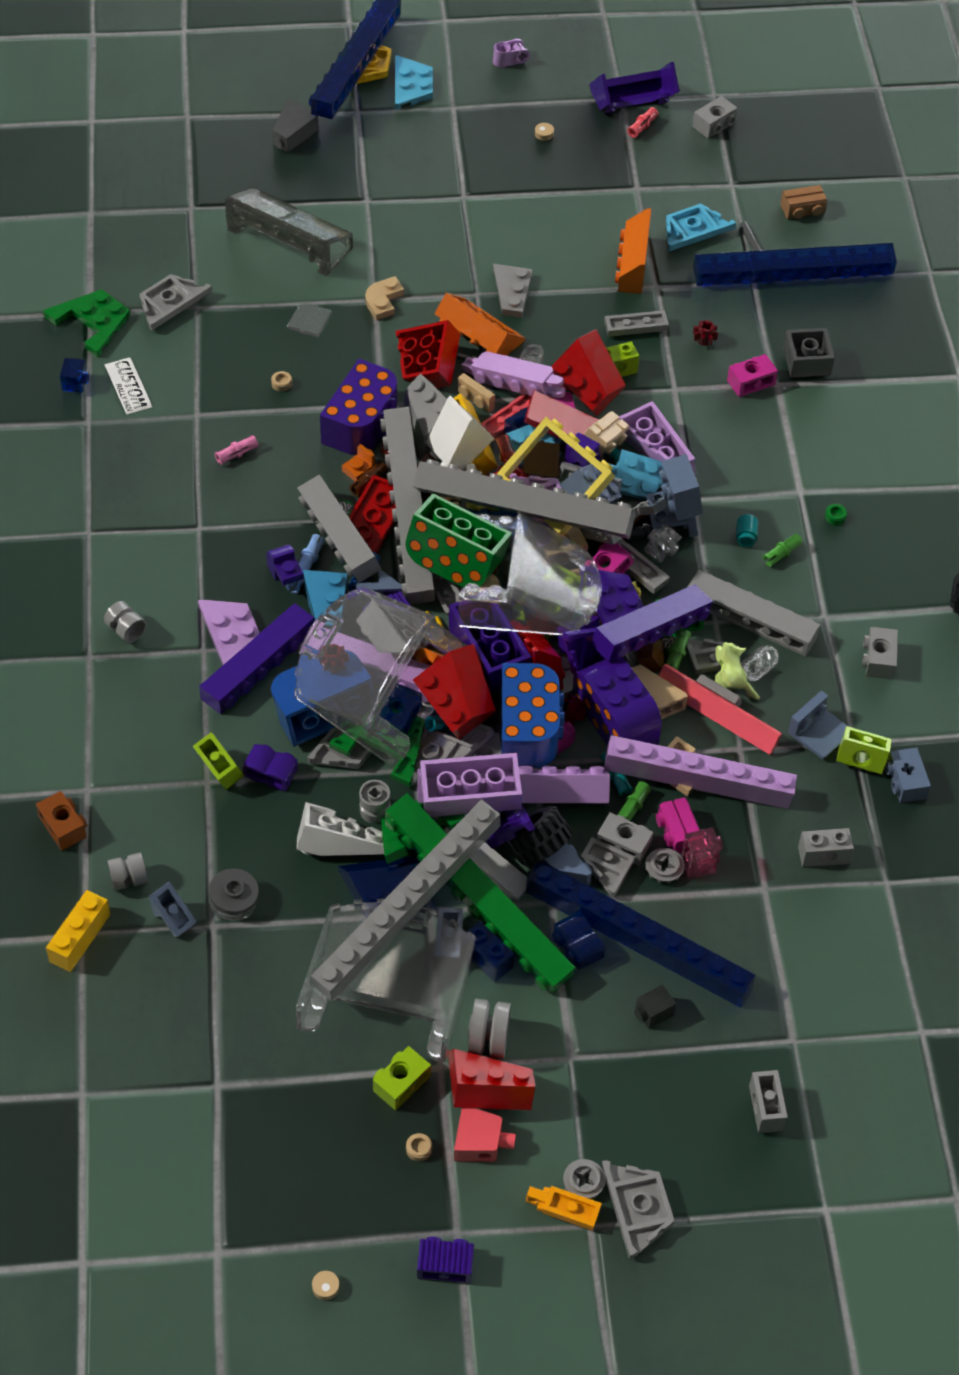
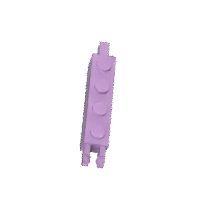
(514, 374)

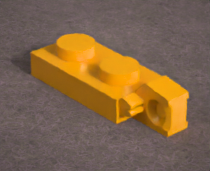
(565, 1206)

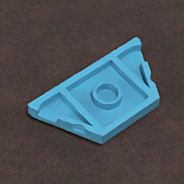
(412, 82)
(694, 226)

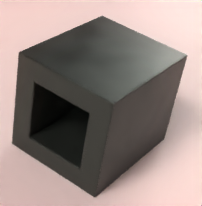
(655, 1007)

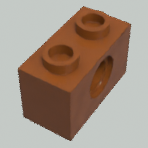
(66, 831)

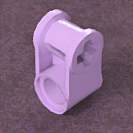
(507, 53)

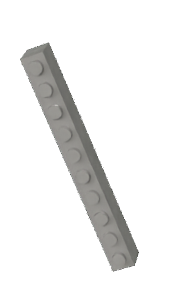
(408, 500)
(531, 500)
(406, 900)

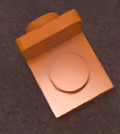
(358, 464)

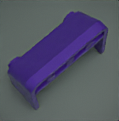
(635, 89)

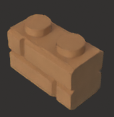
(803, 202)

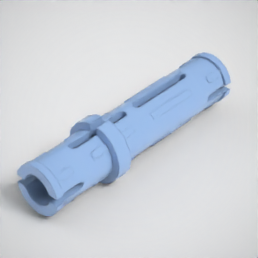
(309, 556)

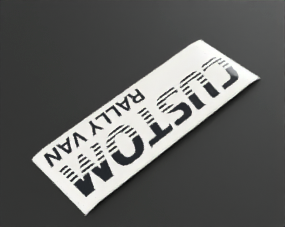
(128, 385)

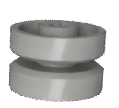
(487, 1028)

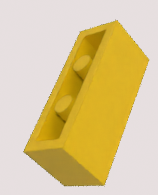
(78, 931)

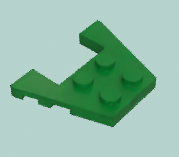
(95, 310)
(405, 767)
(392, 841)

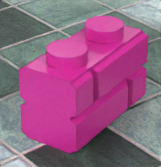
(676, 821)

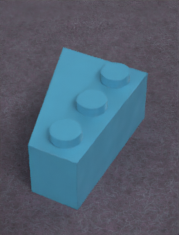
(323, 589)

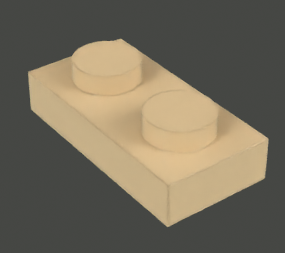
(476, 393)

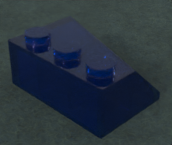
(376, 878)

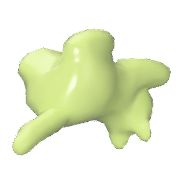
(731, 673)

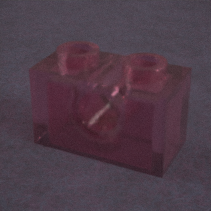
(701, 852)

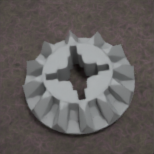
(658, 858)
(581, 1168)

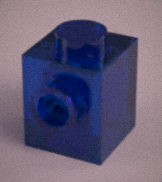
(74, 375)

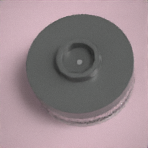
(233, 894)

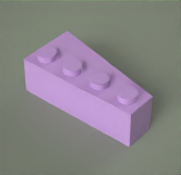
(653, 435)

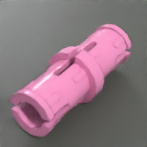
(236, 449)

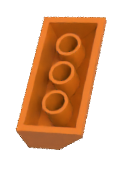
(633, 253)
(478, 325)

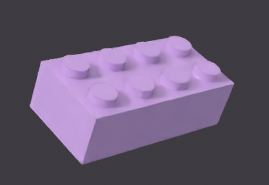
(458, 784)

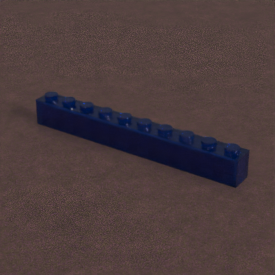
(354, 58)
(794, 264)
(641, 933)

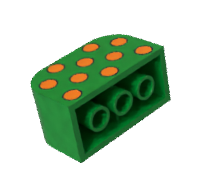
(455, 542)

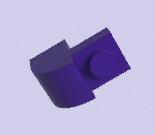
(284, 565)

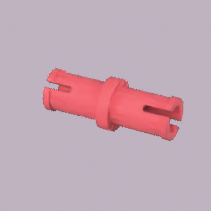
(648, 116)

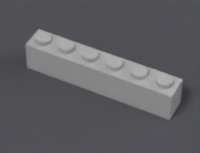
(339, 529)
(758, 614)

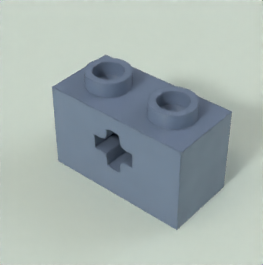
(907, 775)

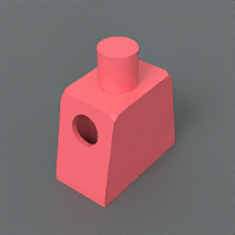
(480, 1136)

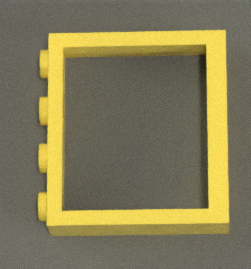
(587, 453)

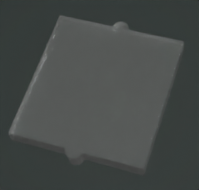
(309, 319)

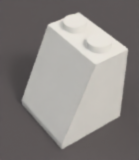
(457, 436)

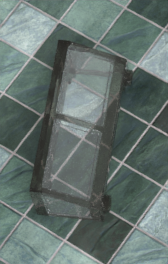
(320, 239)

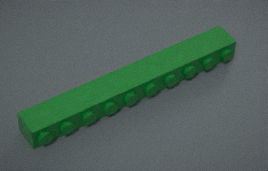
(484, 899)

